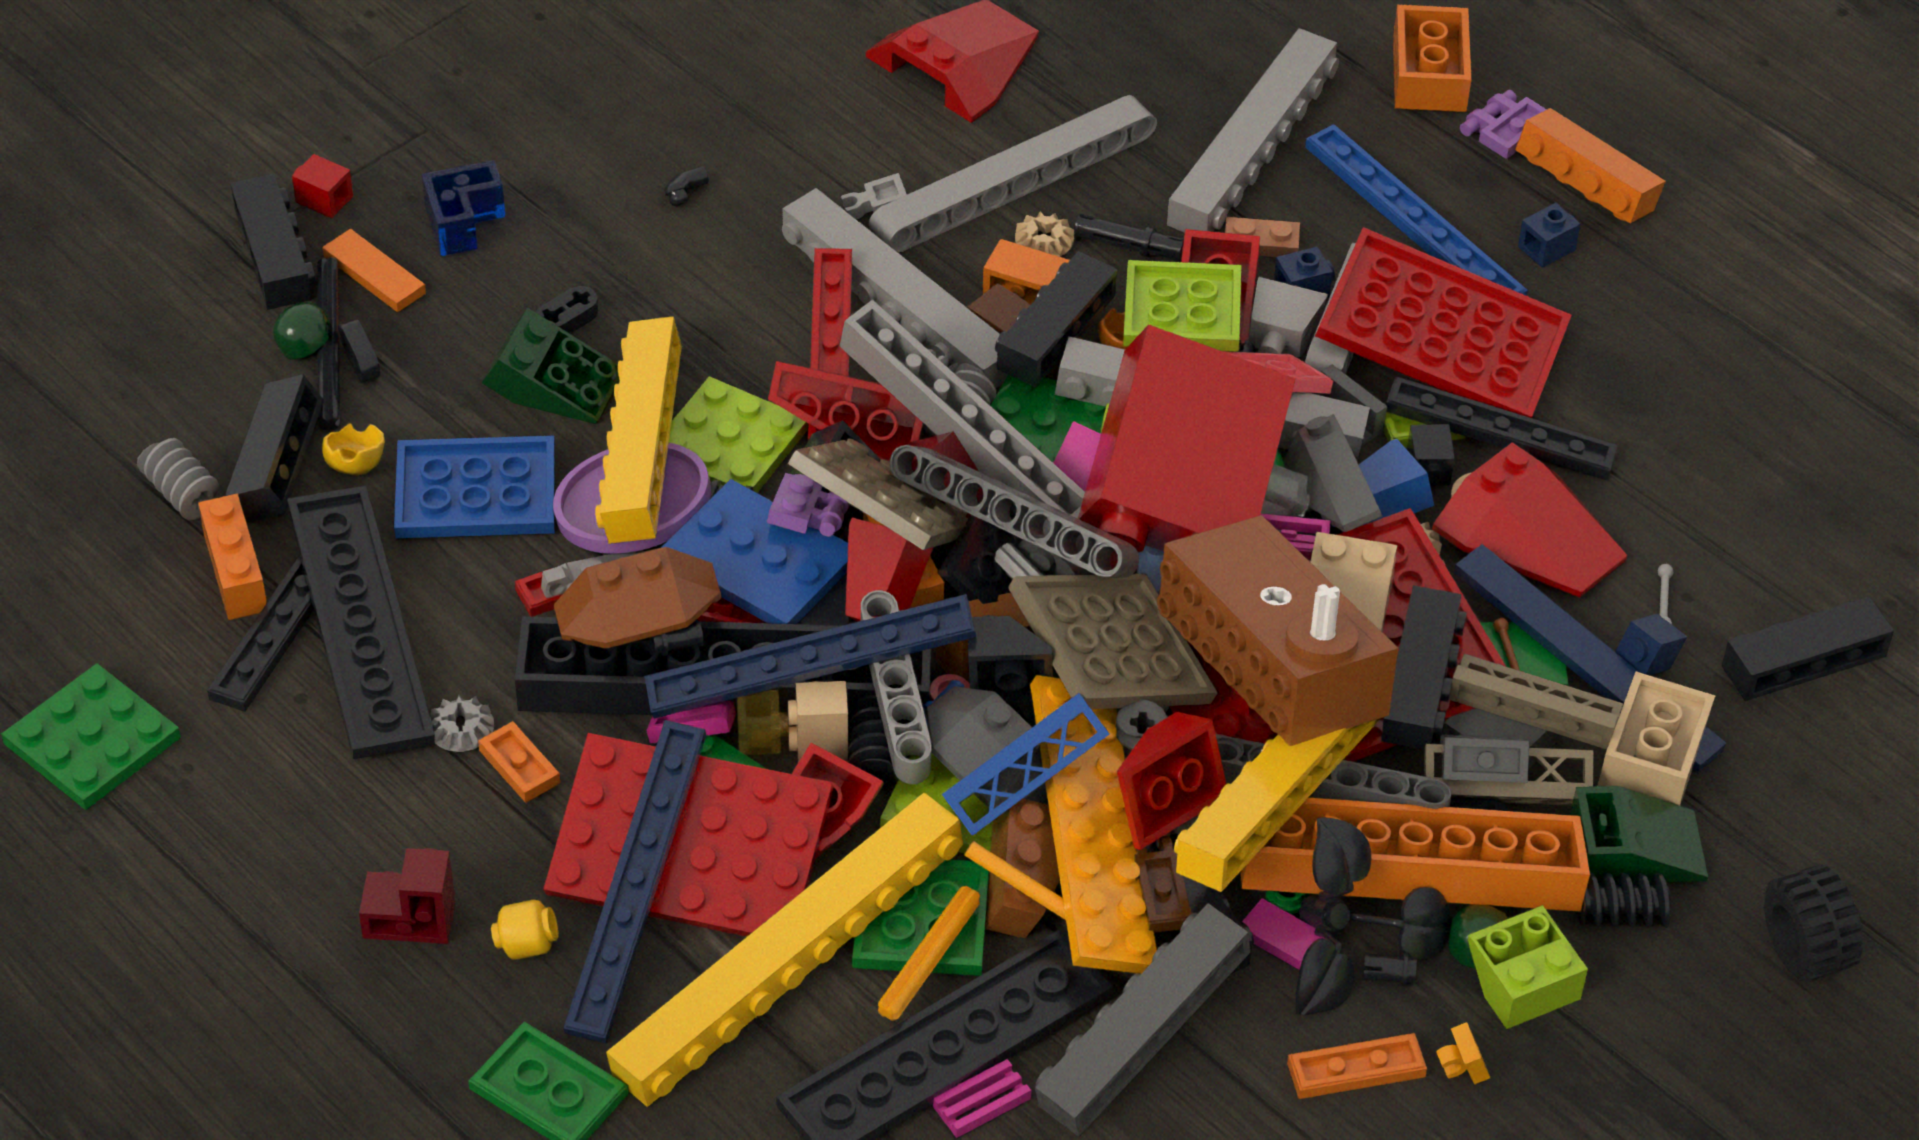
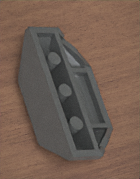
(973, 727)

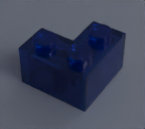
(460, 199)

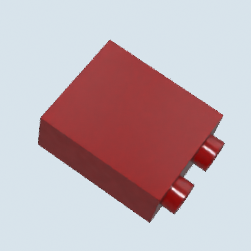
(1184, 441)

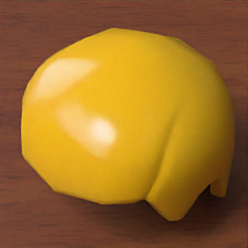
(352, 450)

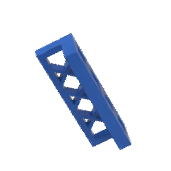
(1014, 752)

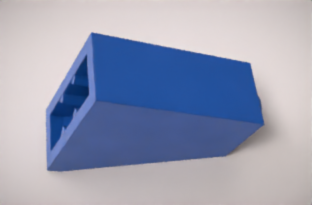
(1396, 480)

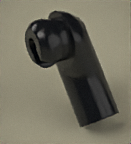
(684, 181)

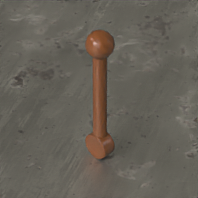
(1501, 626)

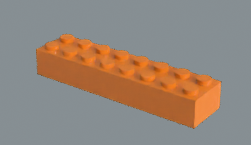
(1457, 851)

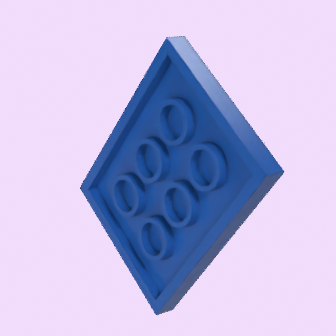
(475, 487)
(760, 564)

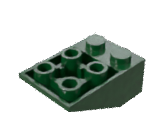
(552, 371)
(1638, 835)

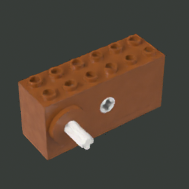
(1277, 630)

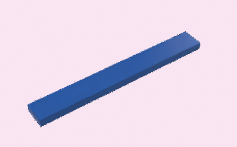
(1403, 206)

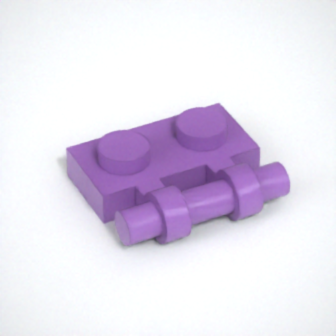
(1504, 132)
(804, 505)

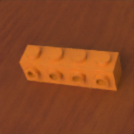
(1590, 165)

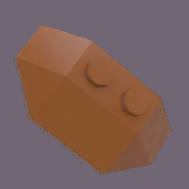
(636, 598)

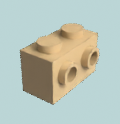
(819, 718)

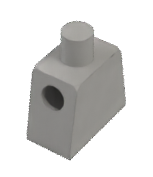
(1285, 317)

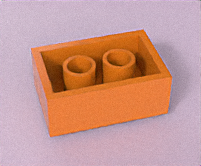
(1431, 58)

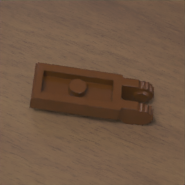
(1162, 887)

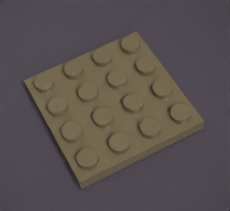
(875, 490)
(1112, 640)

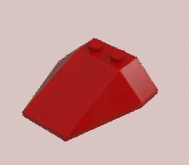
(965, 49)
(1530, 523)

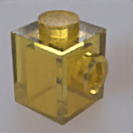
(761, 723)

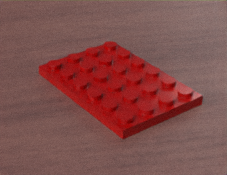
(1443, 325)
(736, 851)

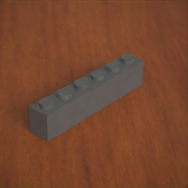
(1142, 1019)

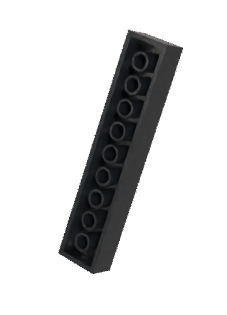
(595, 679)

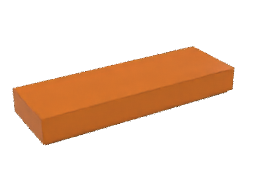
(374, 270)
(1356, 1066)

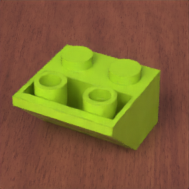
(1526, 967)

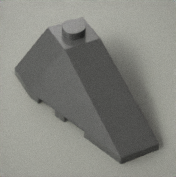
(1333, 474)

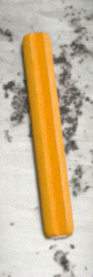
(928, 953)

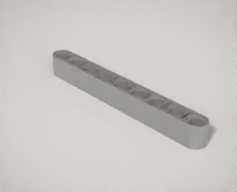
(1012, 173)

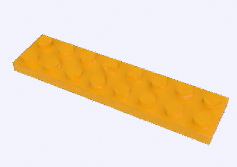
(1094, 843)

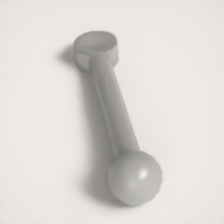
(1665, 571)

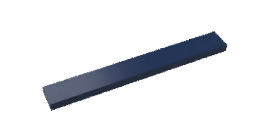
(1560, 633)
(810, 656)
(635, 882)

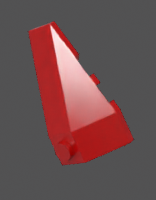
(862, 404)
(851, 795)

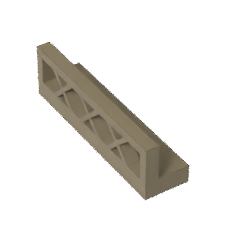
(1535, 701)
(1521, 793)

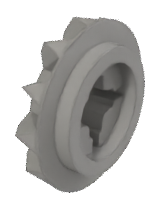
(478, 724)

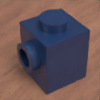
(1549, 235)
(1305, 270)
(1651, 644)

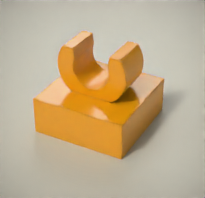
(1463, 1056)

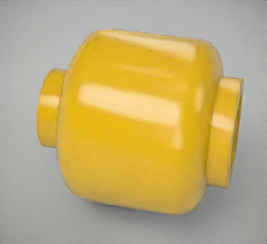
(525, 929)

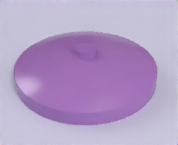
(683, 495)

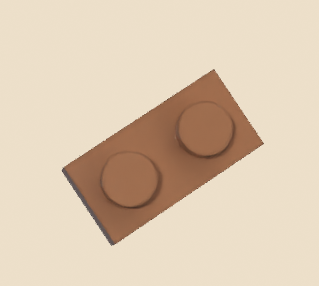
(1276, 237)

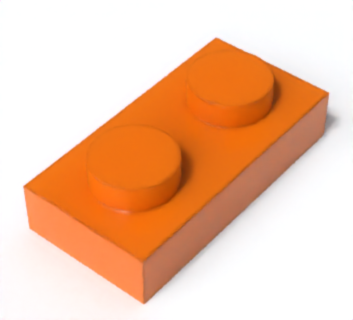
(519, 762)

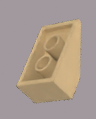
(1360, 571)
(1656, 738)

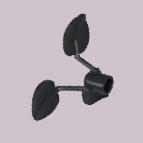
(1340, 859)

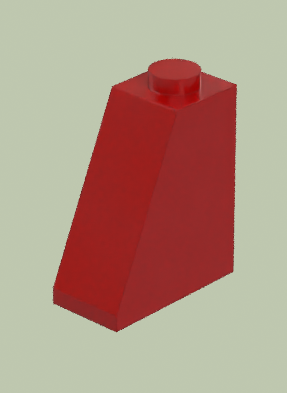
(881, 562)

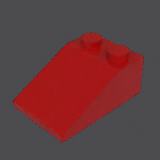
(1233, 250)
(1170, 776)

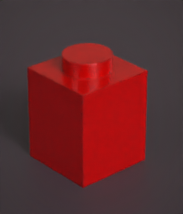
(322, 186)

